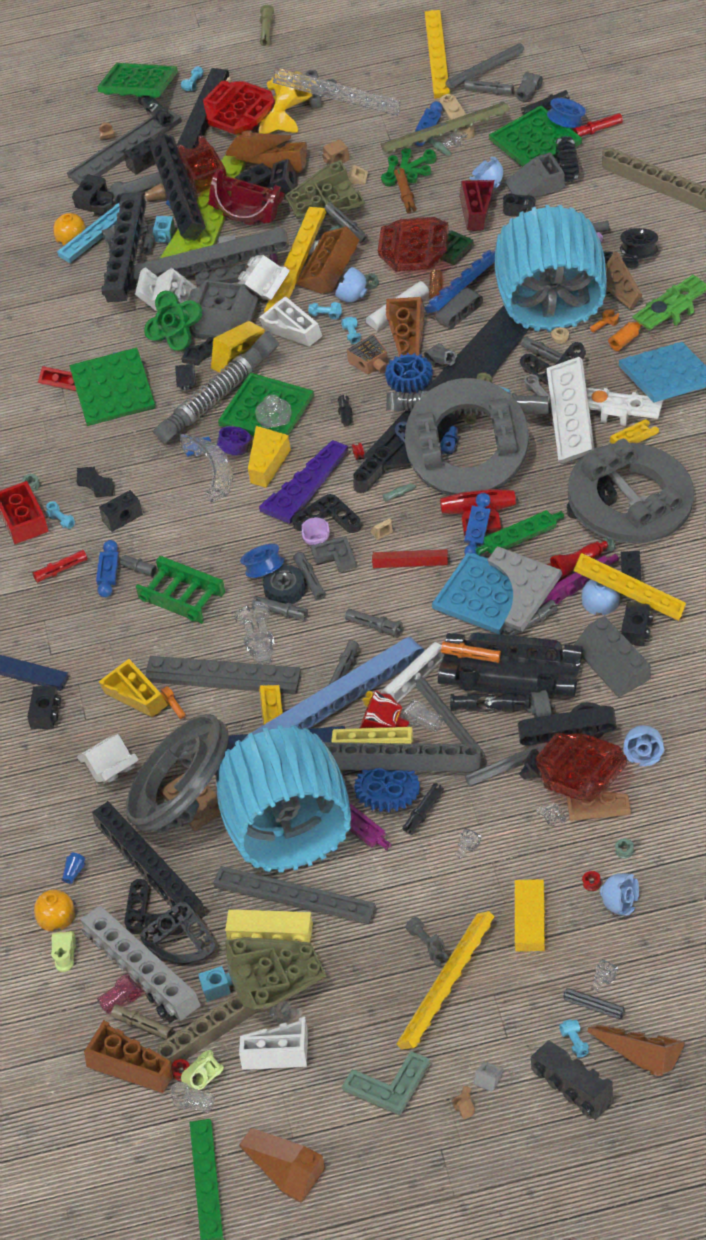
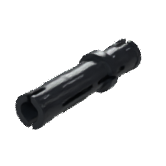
(544, 102)
(419, 814)

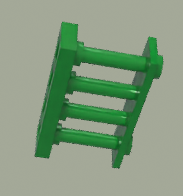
(188, 575)

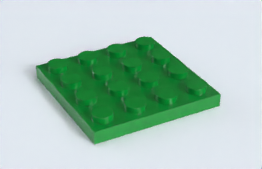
(137, 79)
(531, 136)
(112, 386)
(252, 392)

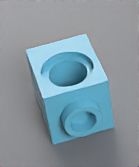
(164, 229)
(211, 990)

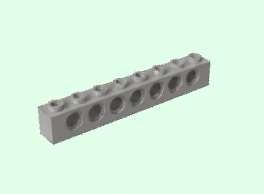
(140, 963)

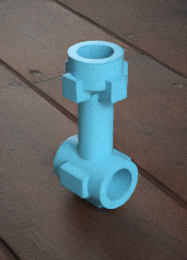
(191, 85)
(333, 311)
(350, 324)
(54, 513)
(571, 1028)

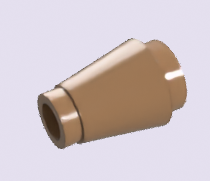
(156, 193)

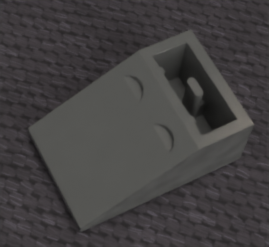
(537, 177)

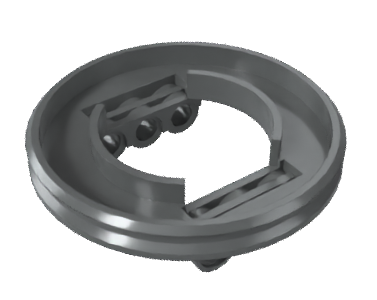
(466, 393)
(646, 519)
(195, 745)

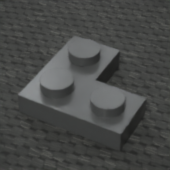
(336, 549)

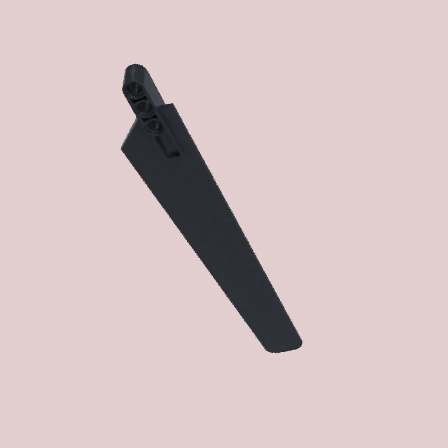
(481, 355)

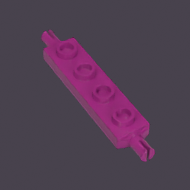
(574, 582)
(367, 830)

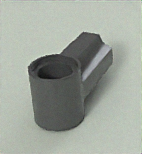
(529, 84)
(441, 355)

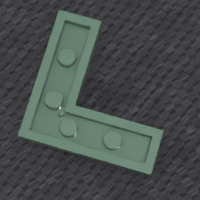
(393, 1096)

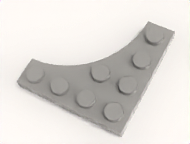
(529, 581)

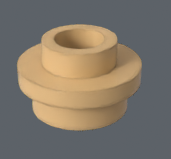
(560, 335)

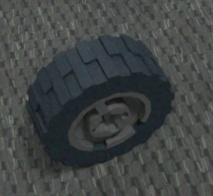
(284, 584)

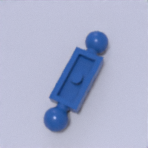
(430, 118)
(477, 523)
(107, 568)

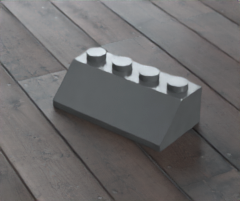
(613, 657)

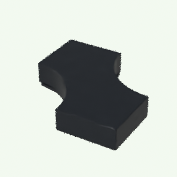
(198, 353)
(91, 479)

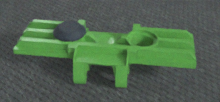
(671, 303)

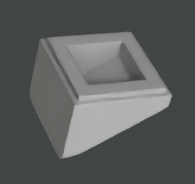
(487, 1076)

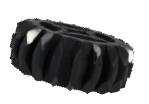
(567, 158)

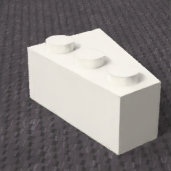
(291, 323)
(275, 1048)

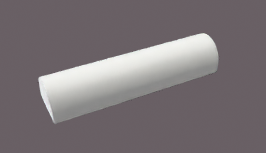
(379, 320)
(418, 668)

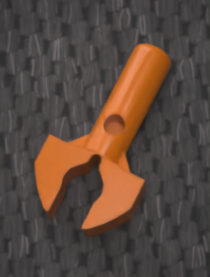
(607, 319)
(168, 696)

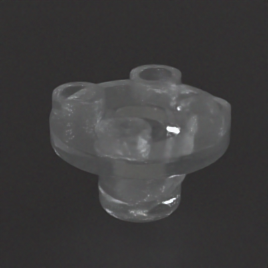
(273, 412)

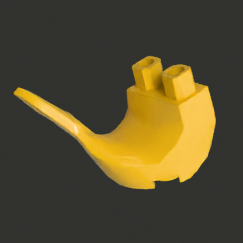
(284, 99)

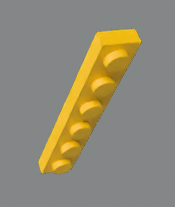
(629, 586)

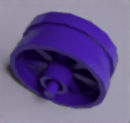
(233, 440)

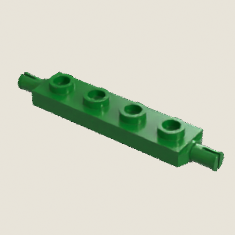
(520, 532)

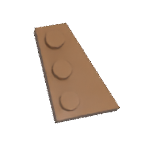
(620, 282)
(604, 805)

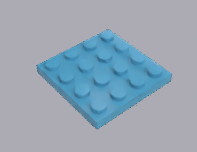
(666, 371)
(477, 594)

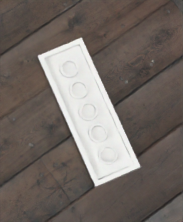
(570, 410)

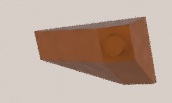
(252, 144)
(295, 152)
(406, 323)
(648, 1053)
(284, 1162)

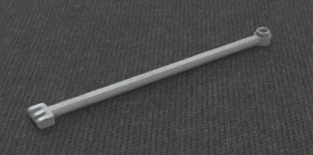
(535, 386)

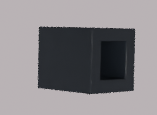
(185, 376)

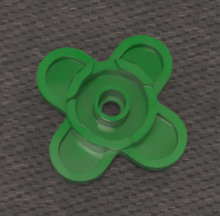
(173, 320)

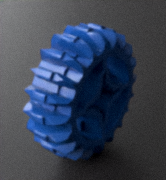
(412, 371)

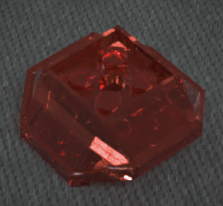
(413, 243)
(579, 765)

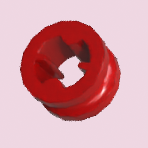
(358, 450)
(591, 875)
(176, 1065)

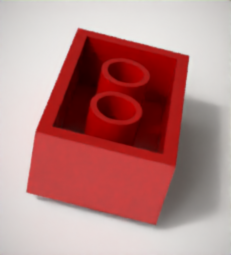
(21, 513)

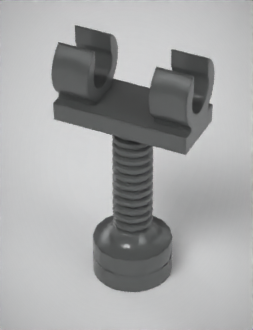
(434, 943)

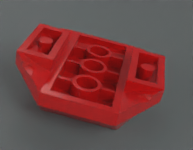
(237, 106)

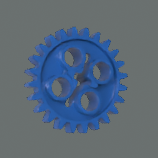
(386, 788)

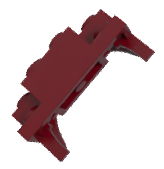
(247, 200)

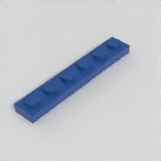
(461, 282)

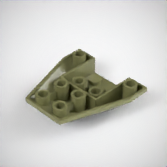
(324, 186)
(271, 969)

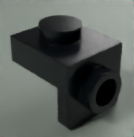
(103, 203)
(530, 767)

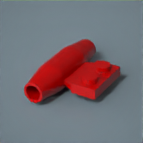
(463, 502)

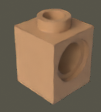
(335, 151)

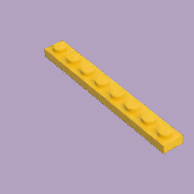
(436, 53)
(299, 253)
(445, 980)

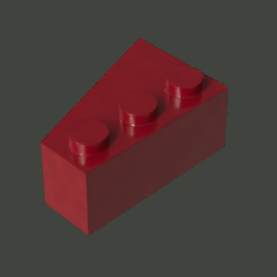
(475, 202)

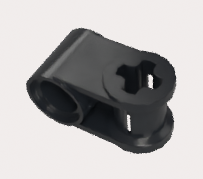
(514, 204)

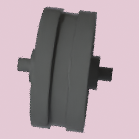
(540, 704)

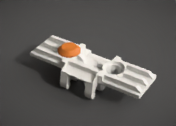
(622, 405)

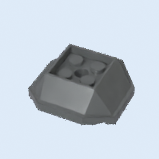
(222, 307)

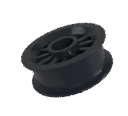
(639, 243)

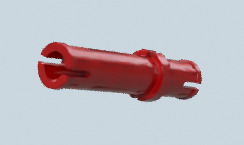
(592, 127)
(59, 566)

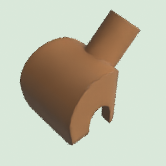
(106, 131)
(464, 1103)

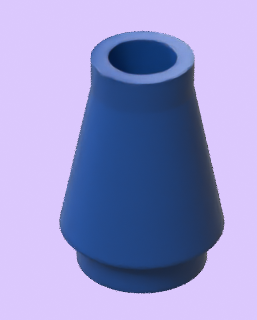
(73, 866)

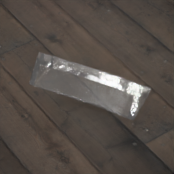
(221, 466)

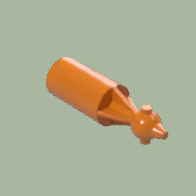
(624, 335)

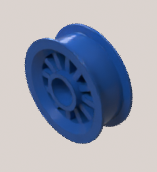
(566, 112)
(262, 560)

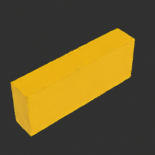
(529, 915)

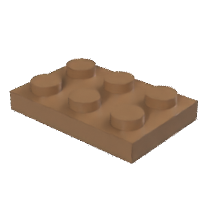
(207, 800)

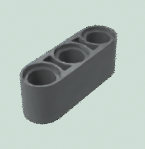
(459, 308)

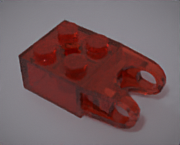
(201, 164)

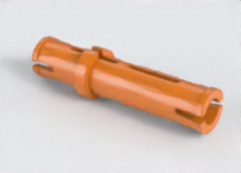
(462, 650)

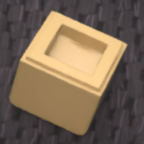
(357, 175)
(382, 529)

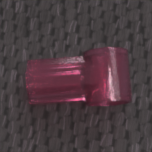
(124, 990)

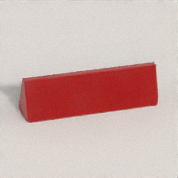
(56, 378)
(410, 558)

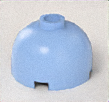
(489, 171)
(352, 286)
(599, 598)
(643, 745)
(620, 893)

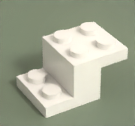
(263, 277)
(150, 286)
(108, 759)

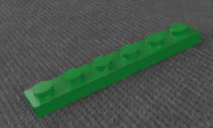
(206, 1180)

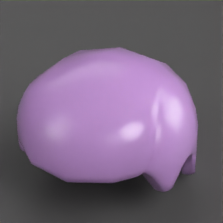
(315, 531)

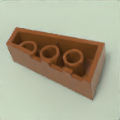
(127, 1059)

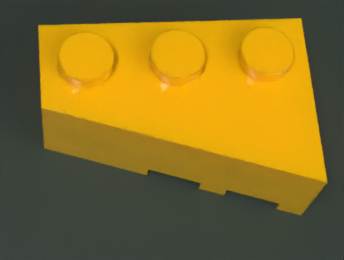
(234, 343)
(133, 689)

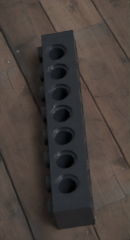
(177, 186)
(124, 247)
(145, 859)

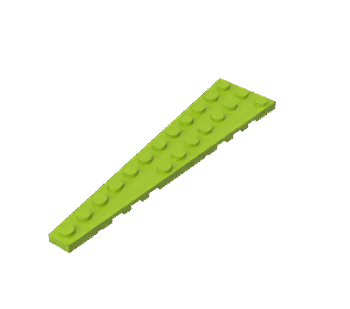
(212, 217)

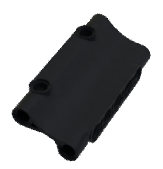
(518, 670)

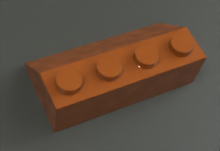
(328, 260)

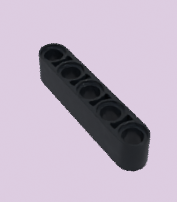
(585, 721)

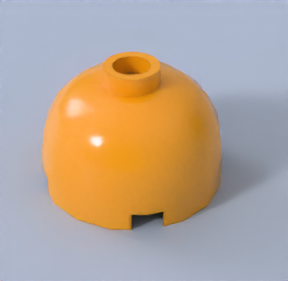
(68, 227)
(54, 910)

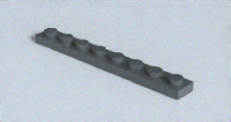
(294, 895)

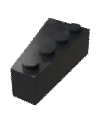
(573, 1079)

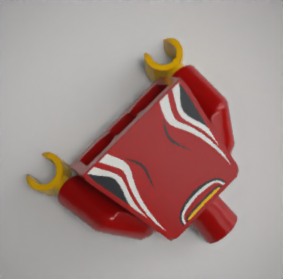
(382, 712)

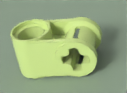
(63, 950)
(205, 1068)

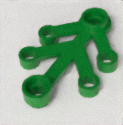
(429, 157)

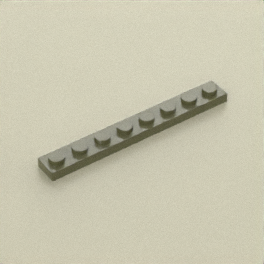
(451, 125)

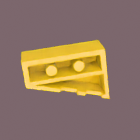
(267, 455)

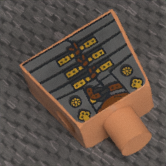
(368, 355)

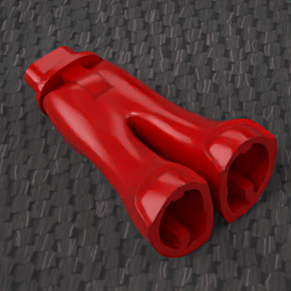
(567, 562)

